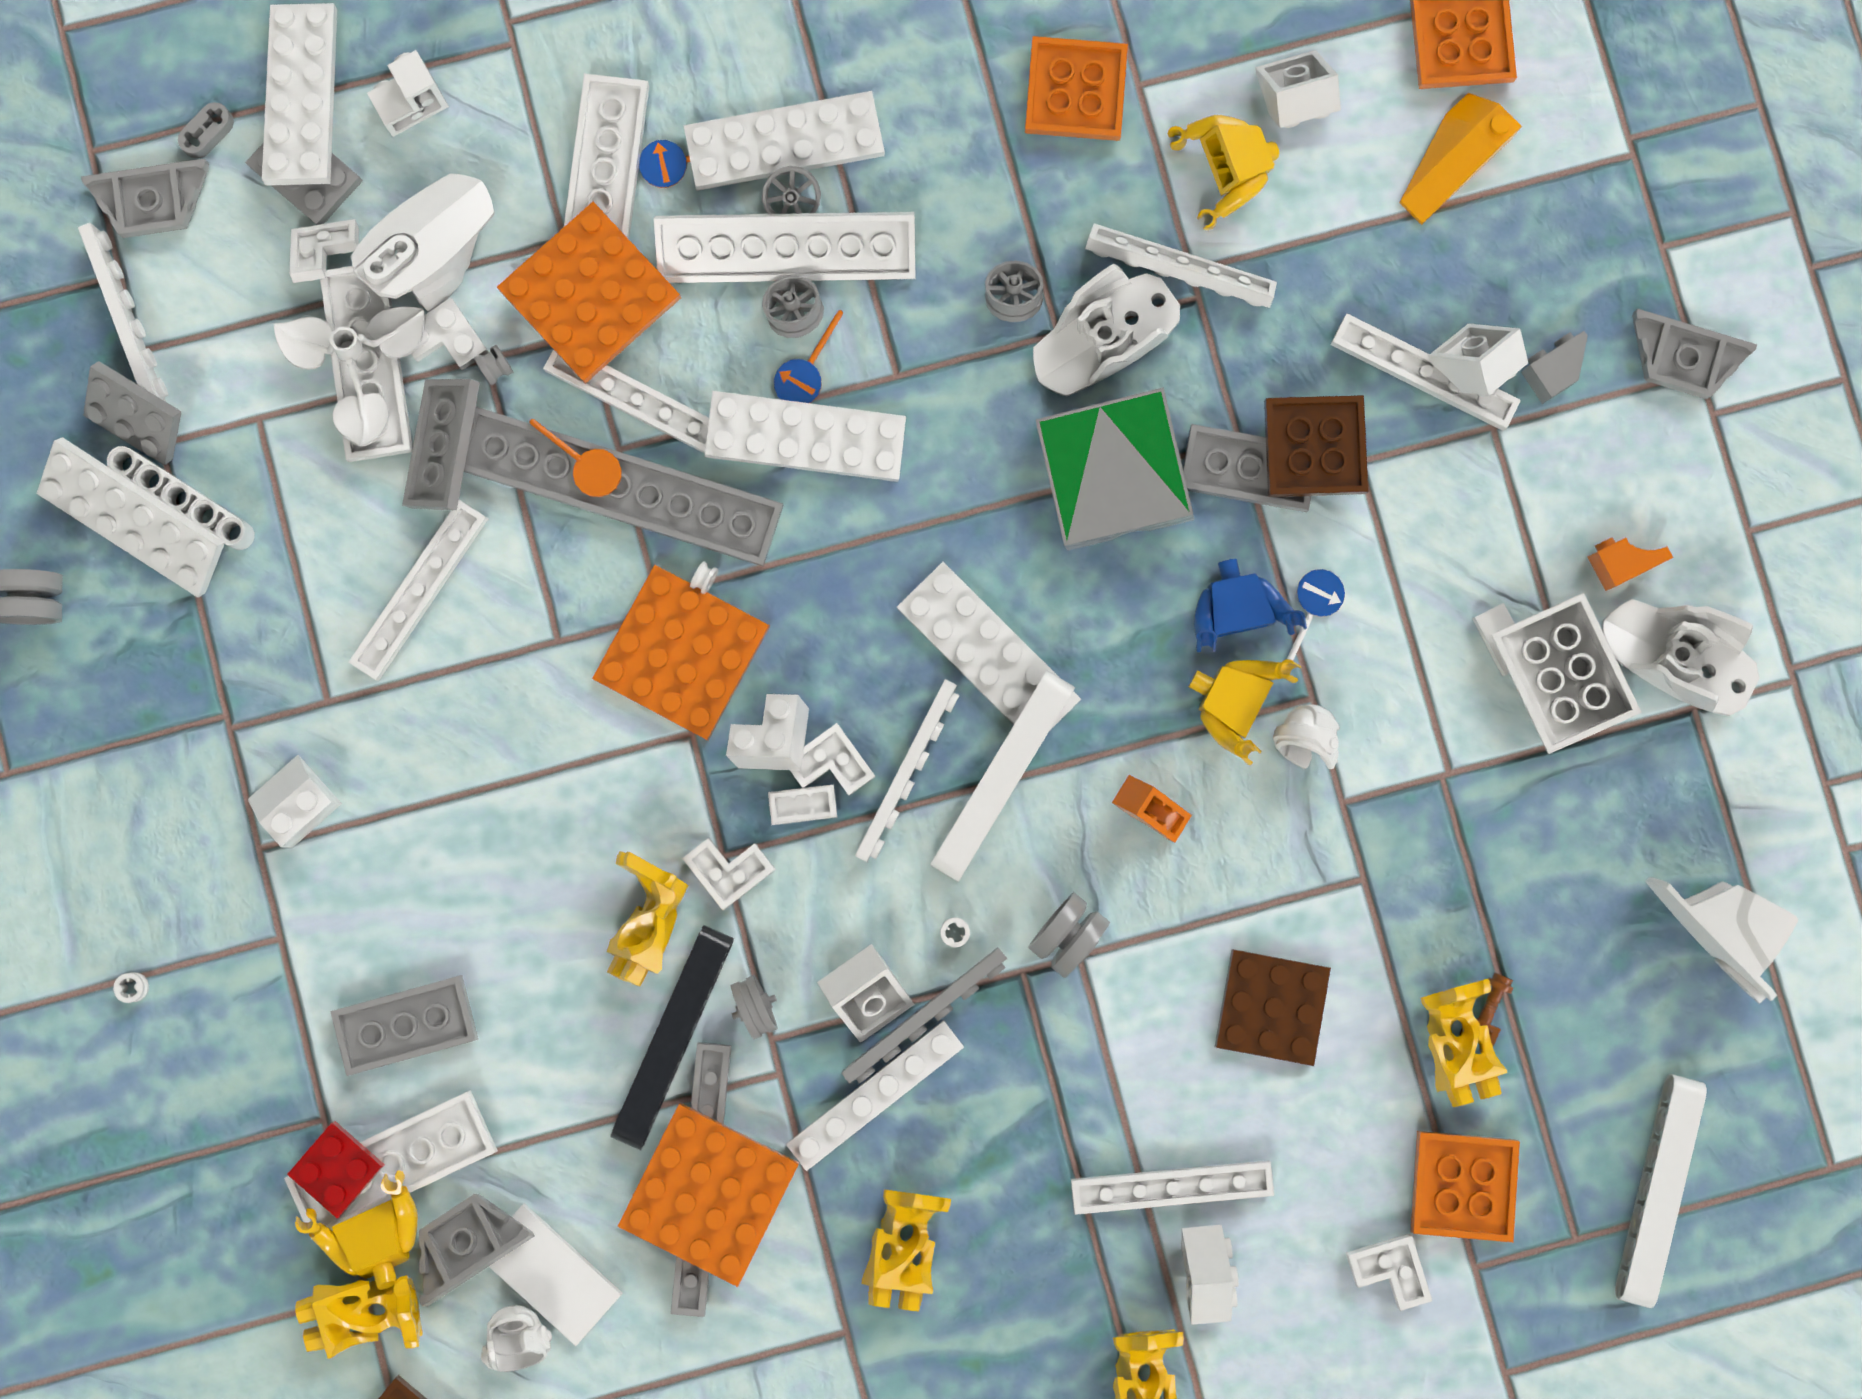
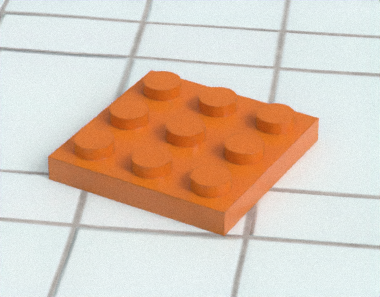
(1463, 42)
(1076, 88)
(1465, 1186)

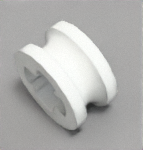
(704, 577)
(950, 941)
(121, 988)

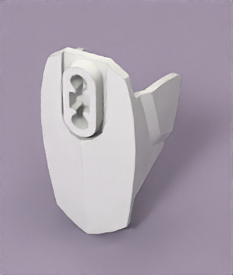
(432, 241)
(1092, 331)
(1676, 643)
(1735, 928)

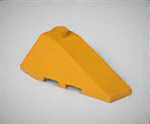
(1460, 148)

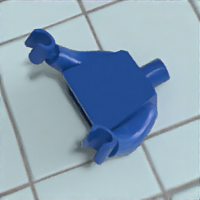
(1240, 606)

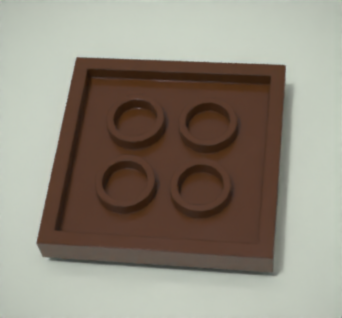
(1316, 446)
(1272, 1007)

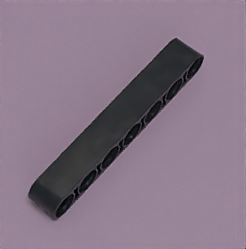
(672, 1037)

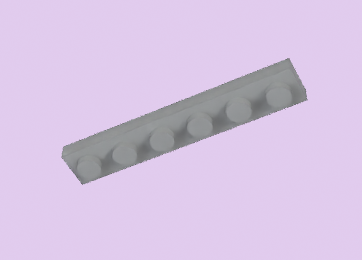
(914, 1025)

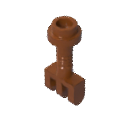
(1499, 985)

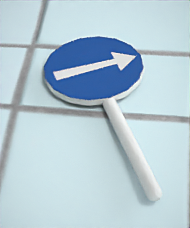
(1319, 595)

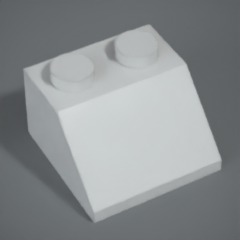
(1299, 89)
(1481, 358)
(293, 803)
(865, 993)

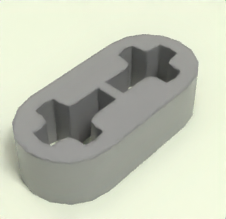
(205, 130)

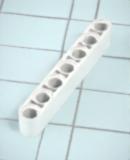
(1002, 775)
(1660, 1191)

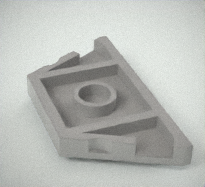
(149, 197)
(1686, 355)
(465, 1244)

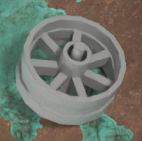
(792, 194)
(1010, 305)
(794, 322)
(754, 1007)

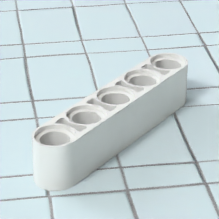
(170, 487)

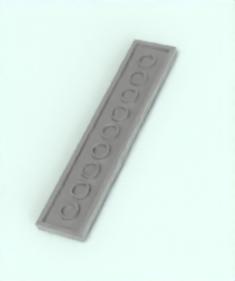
(646, 496)

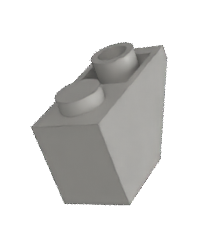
(1558, 369)

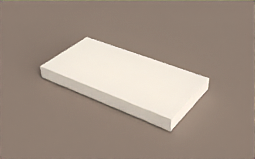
(556, 1279)

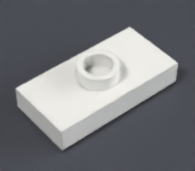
(1490, 623)
(802, 804)

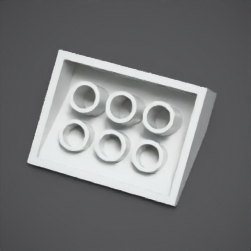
(1566, 673)

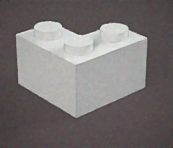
(407, 97)
(776, 742)
(1209, 1274)

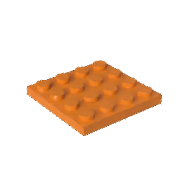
(589, 292)
(681, 652)
(708, 1194)

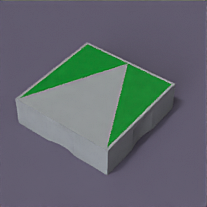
(1114, 469)

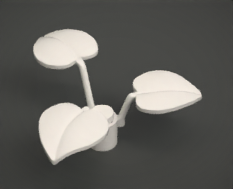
(310, 338)

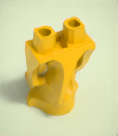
(644, 936)
(1455, 1056)
(895, 1265)
(347, 1307)
(1141, 1349)

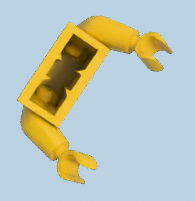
(1236, 158)
(1236, 698)
(373, 1239)

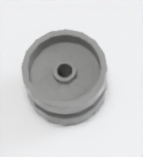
(26, 594)
(1072, 938)

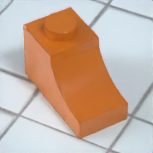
(1622, 561)
(1152, 808)

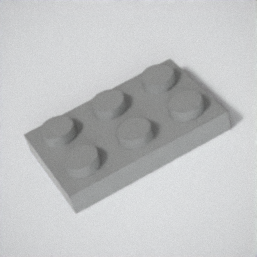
(315, 200)
(131, 413)

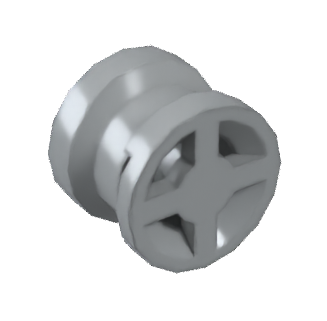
(493, 365)

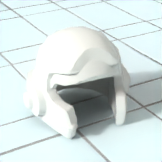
(1308, 730)
(515, 1340)

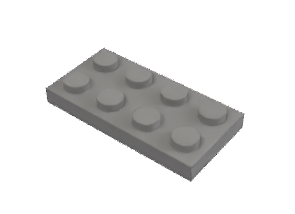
(441, 444)
(1232, 468)
(404, 1025)

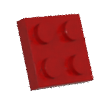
(336, 1169)

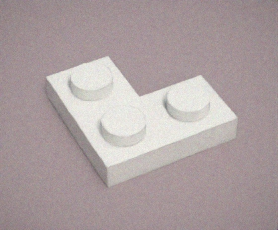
(314, 243)
(450, 328)
(835, 753)
(726, 880)
(1396, 1261)

